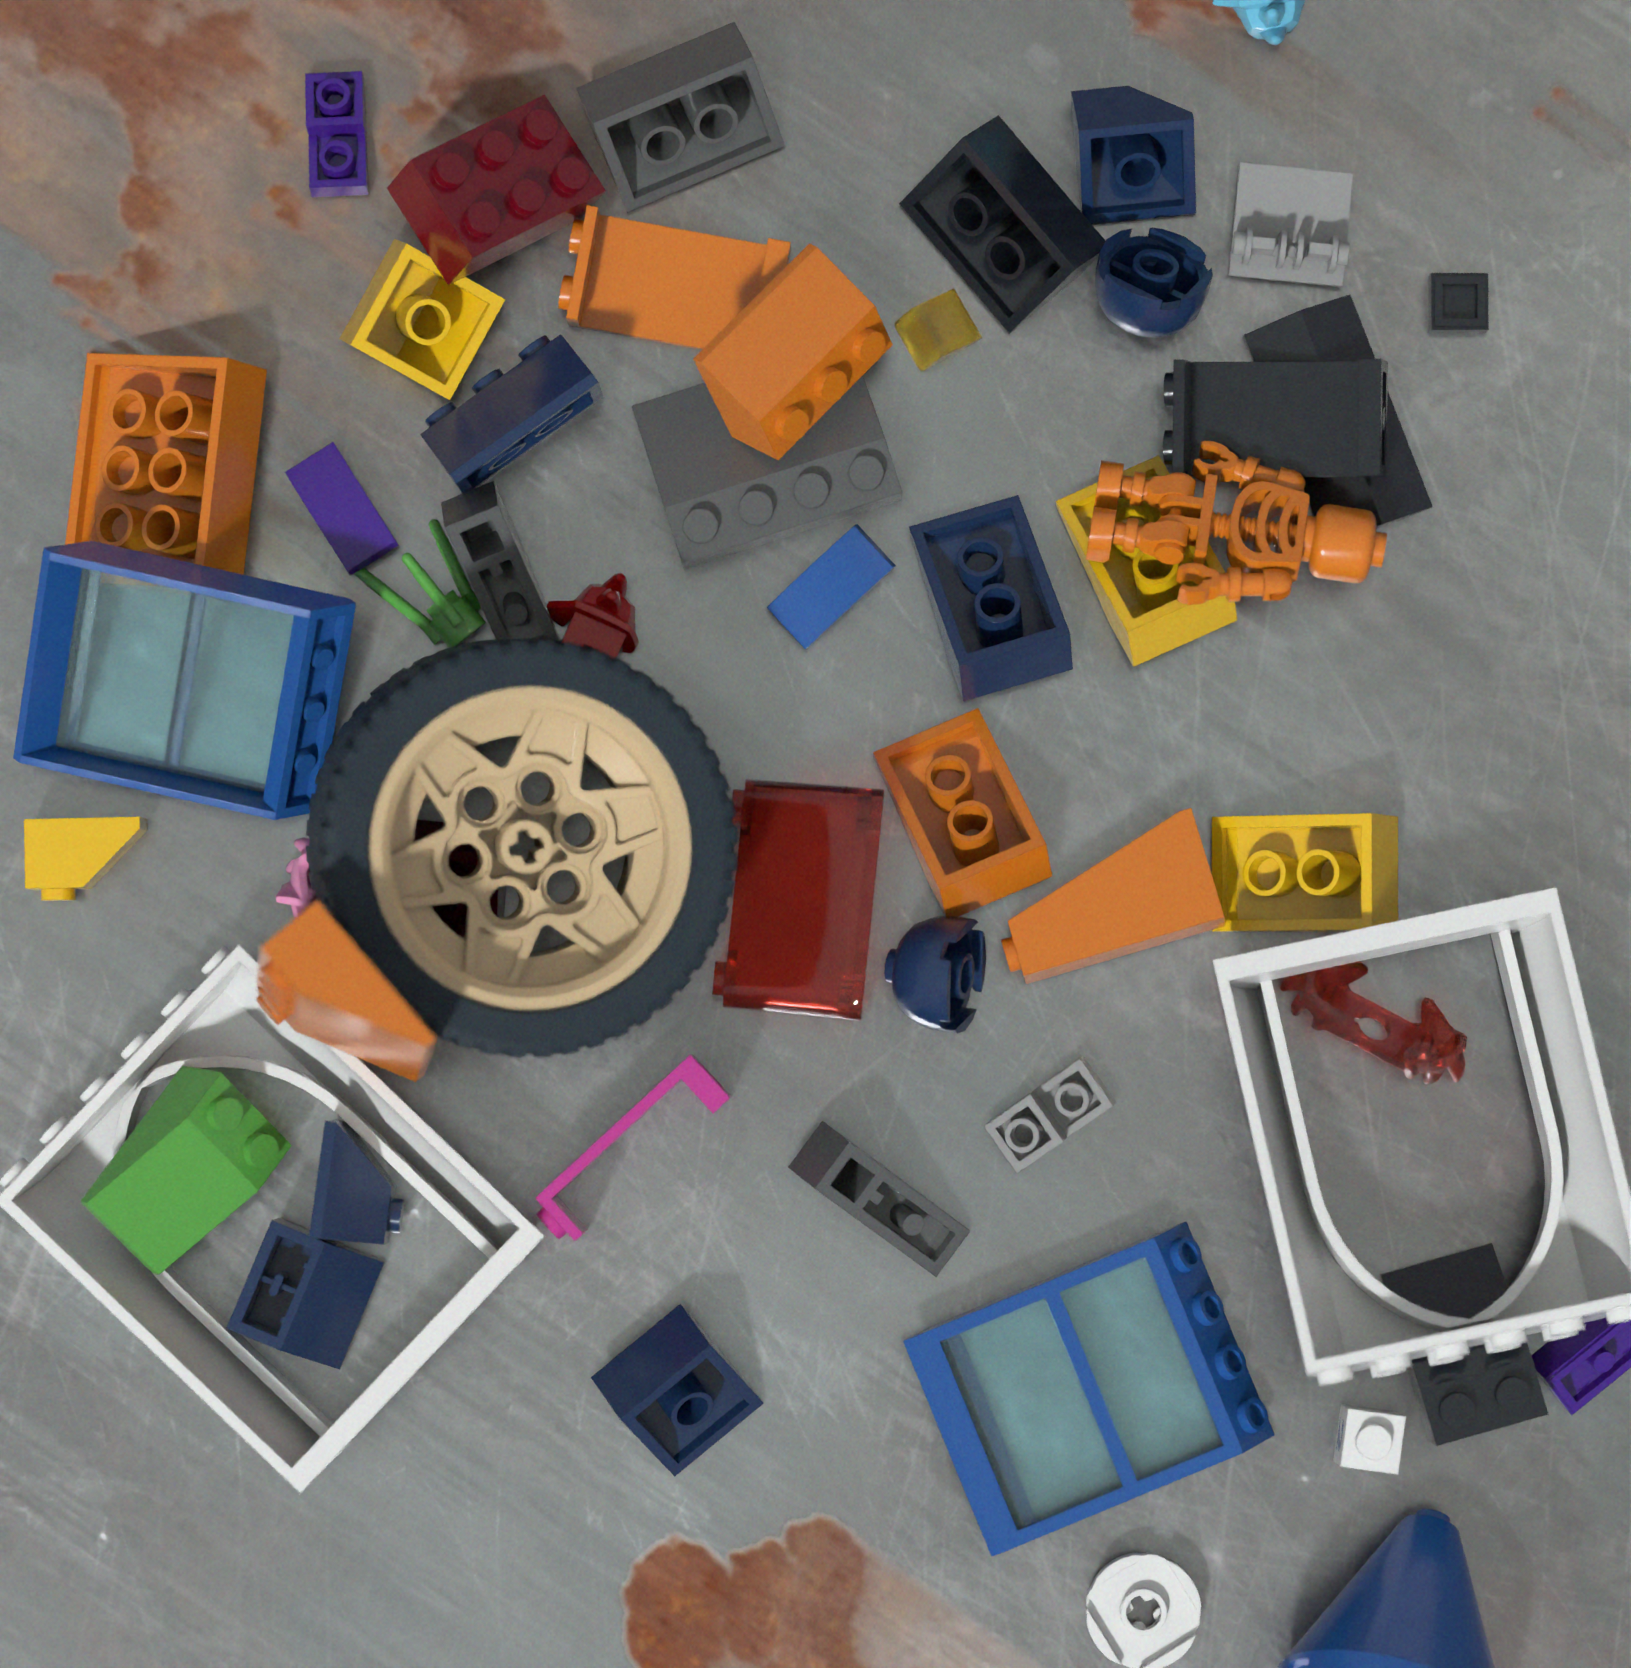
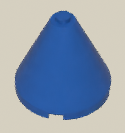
(1403, 1607)

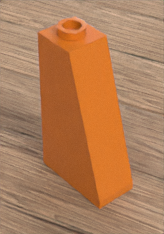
(1124, 904)

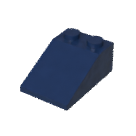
(992, 598)

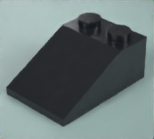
(1482, 1388)

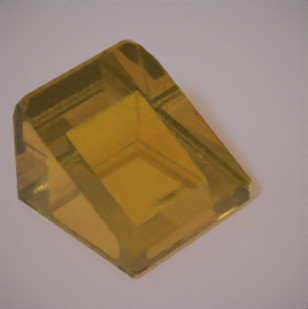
(937, 329)

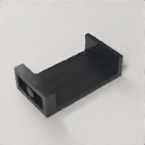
(1287, 414)

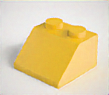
(420, 321)

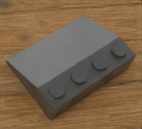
(736, 498)

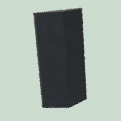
(1336, 334)

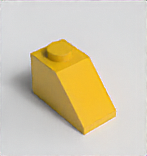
(75, 852)

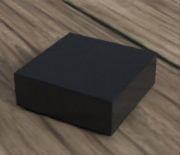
(1458, 303)

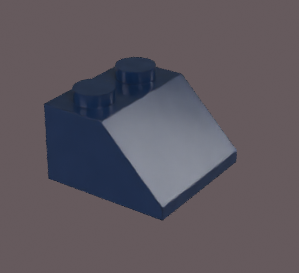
(676, 1390)

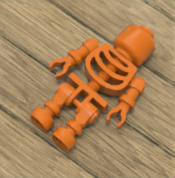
(1335, 543)

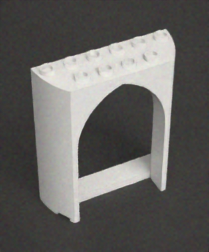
(229, 1029)
(1584, 1235)

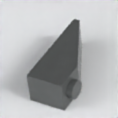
(497, 565)
(878, 1199)

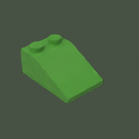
(185, 1167)

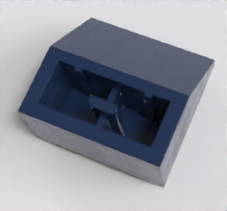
(305, 1294)

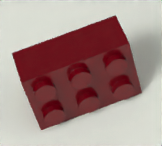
(495, 189)

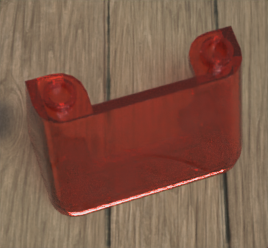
(801, 899)

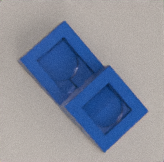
(831, 586)

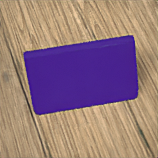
(1585, 1363)

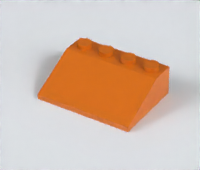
(168, 456)
(337, 997)

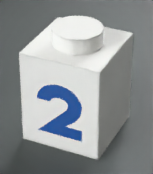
(1369, 1439)

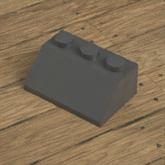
(681, 116)

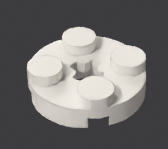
(1175, 1618)

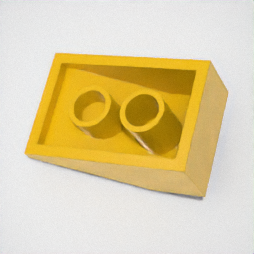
(1136, 587)
(1305, 871)

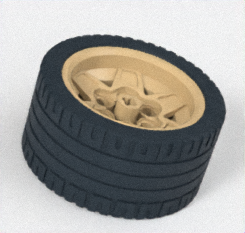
(662, 813)

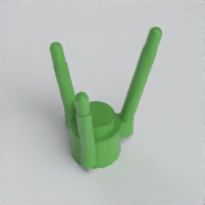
(452, 616)

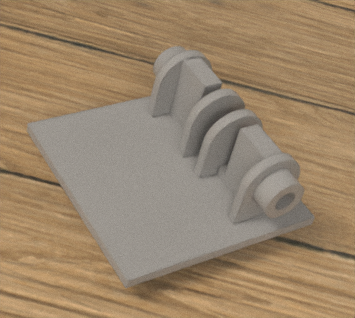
(1291, 224)

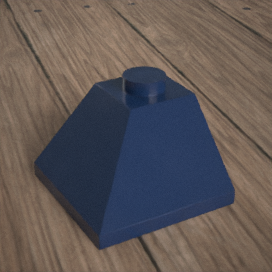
(1132, 155)
(353, 1191)

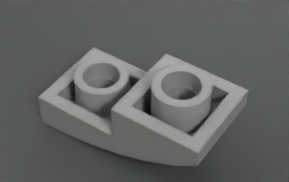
(1050, 1114)

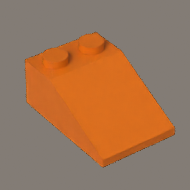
(964, 814)

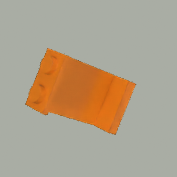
(662, 279)

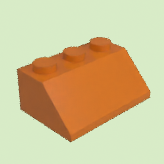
(792, 353)

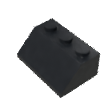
(1003, 223)

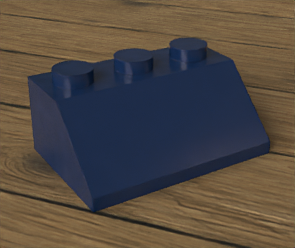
(511, 412)

